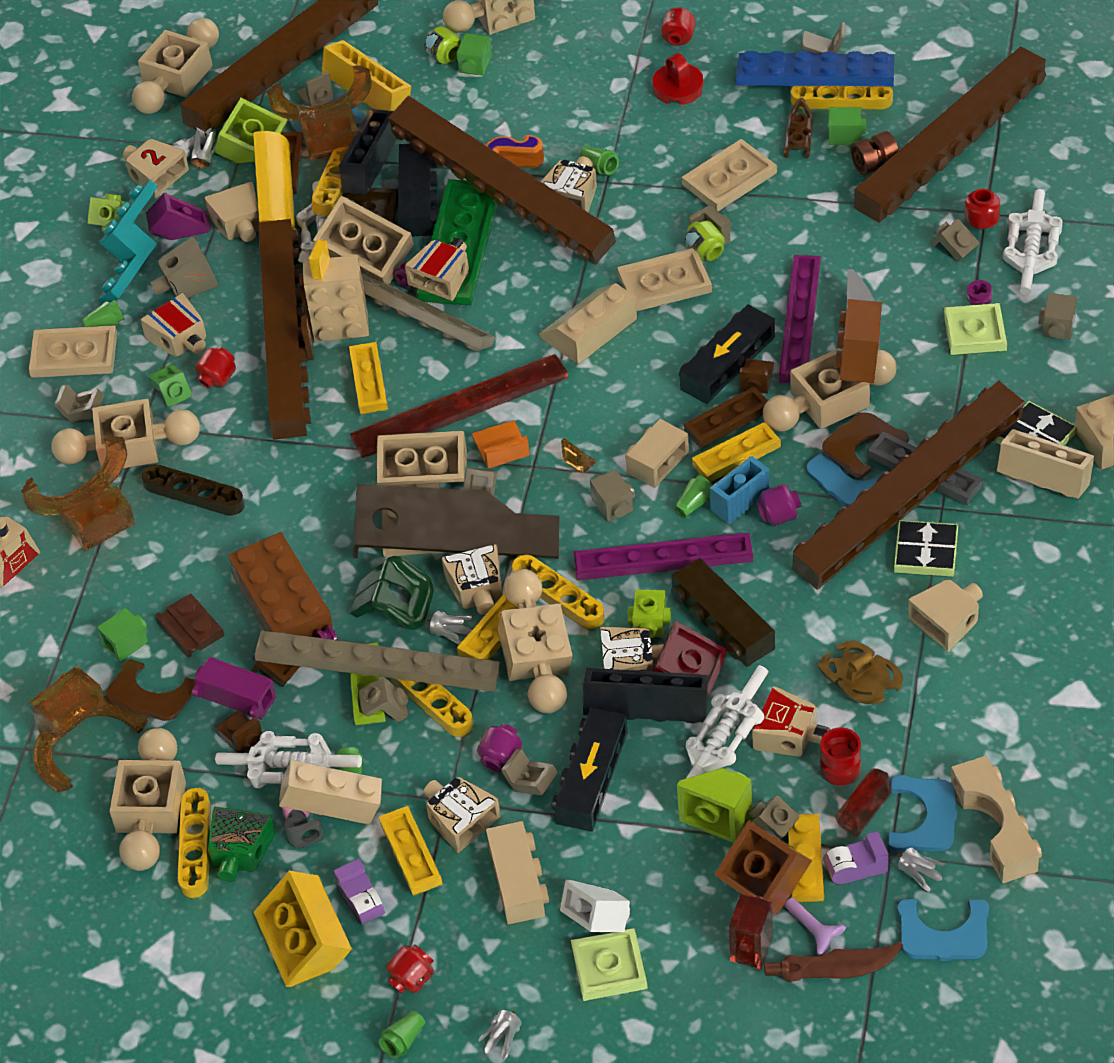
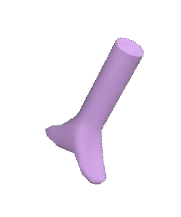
(822, 933)

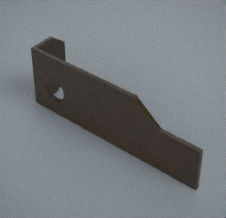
(450, 522)

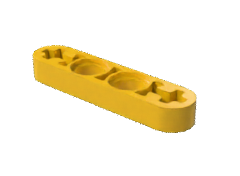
(841, 96)
(329, 180)
(561, 589)
(442, 715)
(191, 842)

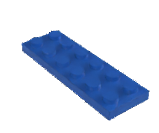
(815, 69)

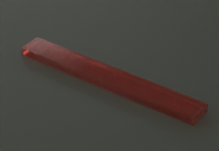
(463, 403)

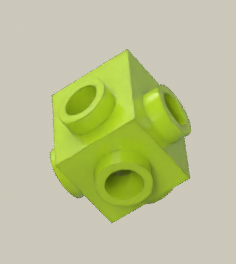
(104, 209)
(650, 612)

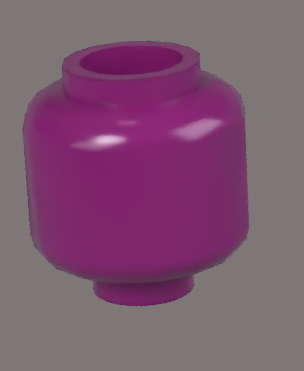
(778, 505)
(498, 746)

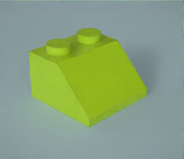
(237, 137)
(716, 802)

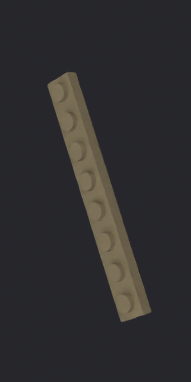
(427, 314)
(377, 661)

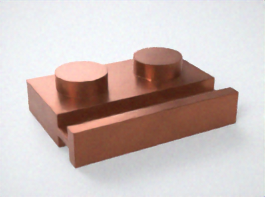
(189, 625)

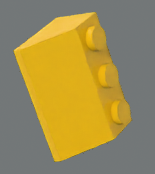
(301, 928)

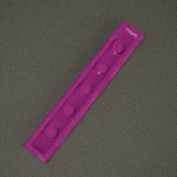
(799, 314)
(662, 556)

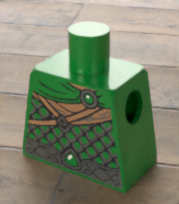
(238, 840)

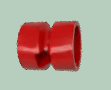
(840, 756)

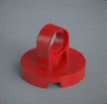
(677, 81)

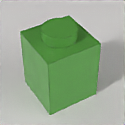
(474, 54)
(846, 125)
(123, 634)

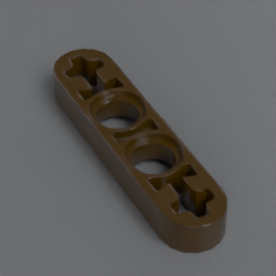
(195, 486)

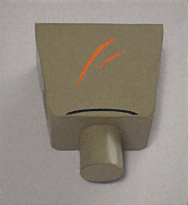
(185, 271)

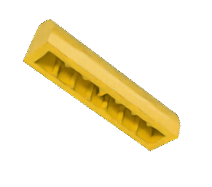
(386, 88)
(273, 177)

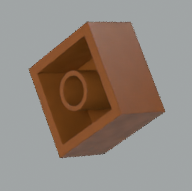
(859, 340)
(763, 866)

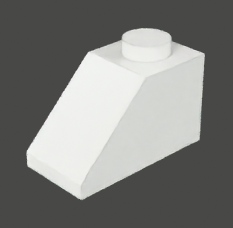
(595, 907)

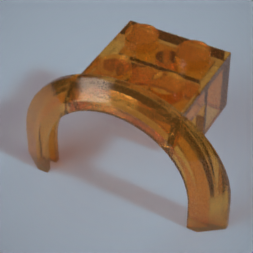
(328, 124)
(96, 508)
(61, 710)

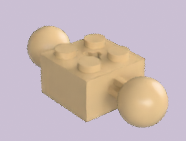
(493, 14)
(174, 64)
(822, 393)
(132, 422)
(535, 642)
(147, 798)

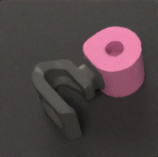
(297, 824)

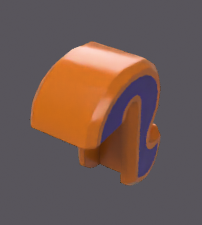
(522, 154)

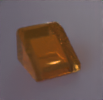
(576, 457)

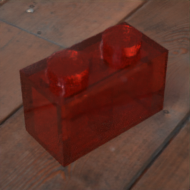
(751, 931)

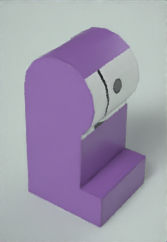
(857, 860)
(358, 892)

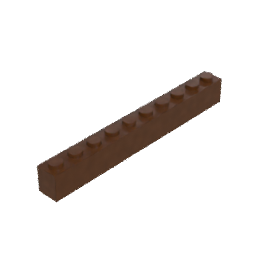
(271, 60)
(949, 134)
(502, 180)
(283, 330)
(907, 484)

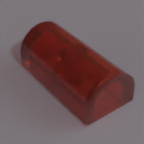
(864, 802)

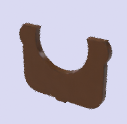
(306, 324)
(842, 443)
(129, 695)

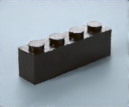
(723, 612)

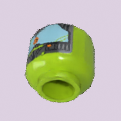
(442, 44)
(705, 240)

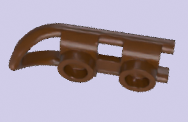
(799, 123)

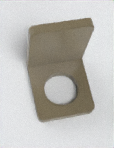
(818, 44)
(318, 91)

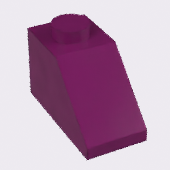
(176, 218)

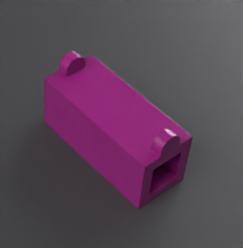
(234, 688)

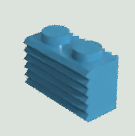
(739, 489)

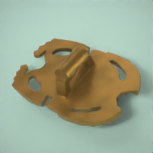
(861, 673)

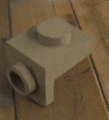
(712, 215)
(955, 239)
(80, 405)
(480, 480)
(384, 696)
(527, 775)
(774, 815)

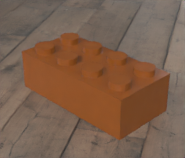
(279, 588)

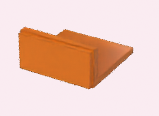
(501, 444)

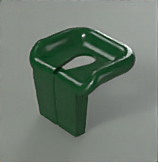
(375, 594)

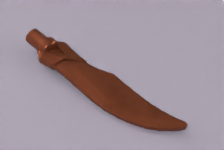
(834, 964)

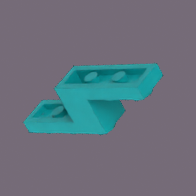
(127, 241)

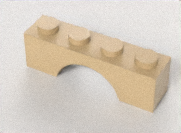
(981, 789)

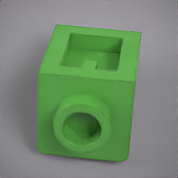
(171, 384)

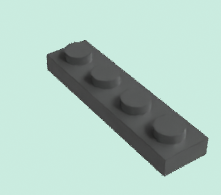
(889, 450)

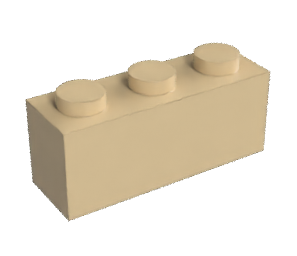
(1045, 463)
(330, 792)
(517, 872)

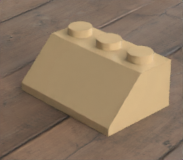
(592, 322)
(421, 458)

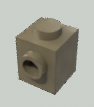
(1058, 316)
(612, 495)

